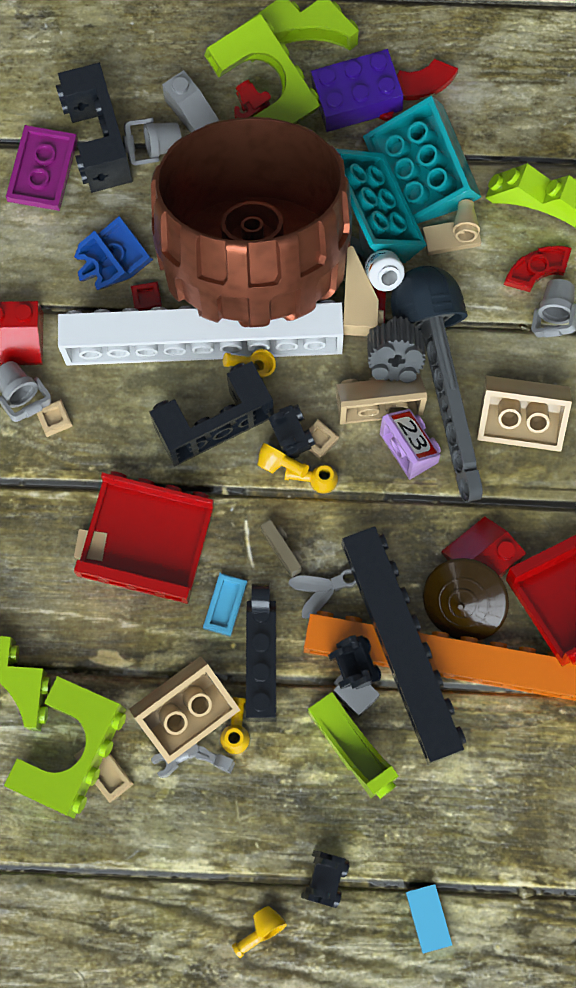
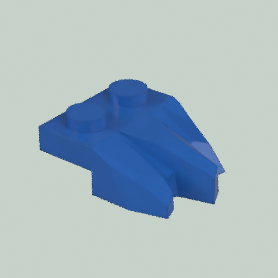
(111, 255)

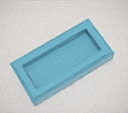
(225, 604)
(428, 918)

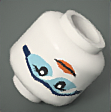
(384, 270)

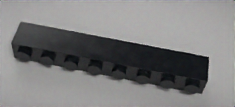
(402, 646)

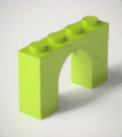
(257, 42)
(67, 789)

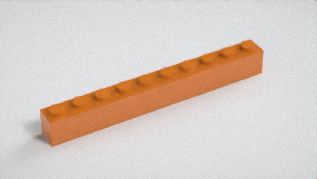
(457, 659)

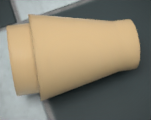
(466, 224)

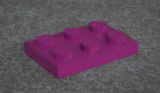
(41, 168)

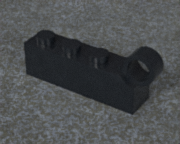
(261, 655)

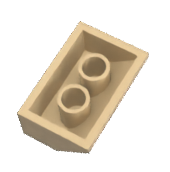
(375, 398)
(524, 413)
(184, 709)

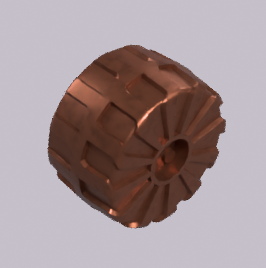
(251, 220)

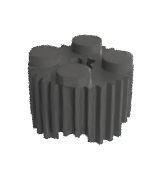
(396, 350)

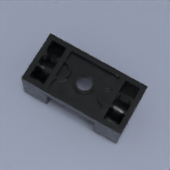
(84, 97)
(252, 408)

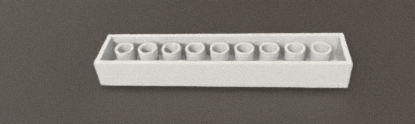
(186, 336)

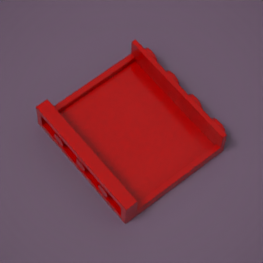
(150, 538)
(548, 594)

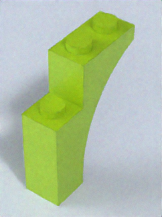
(317, 22)
(533, 190)
(24, 685)
(353, 747)

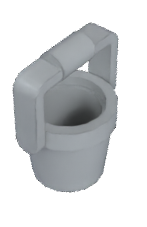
(157, 138)
(556, 308)
(19, 389)

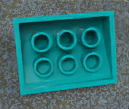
(425, 159)
(381, 205)

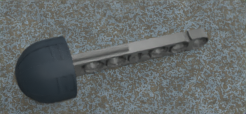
(432, 303)

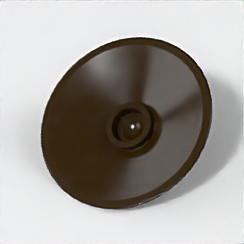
(466, 599)

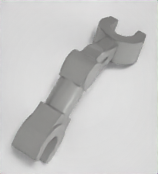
(201, 753)

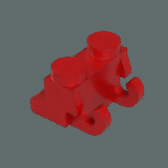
(250, 100)

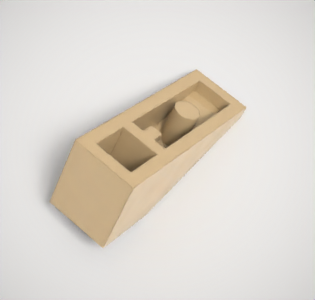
(360, 299)

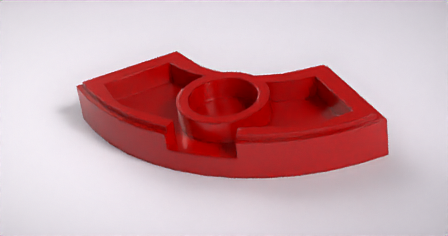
(426, 81)
(536, 265)

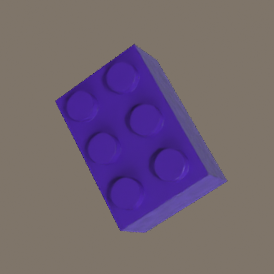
(357, 90)

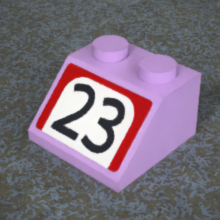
(409, 442)

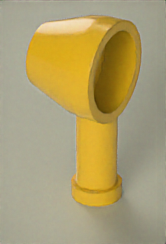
(261, 357)
(272, 459)
(318, 484)
(236, 727)
(267, 925)

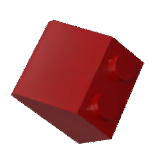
(21, 332)
(487, 544)

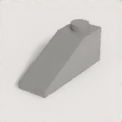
(188, 102)

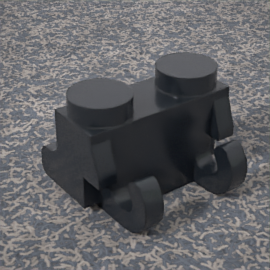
(290, 431)
(355, 663)
(326, 879)

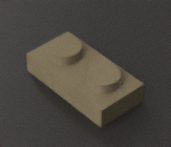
(276, 538)

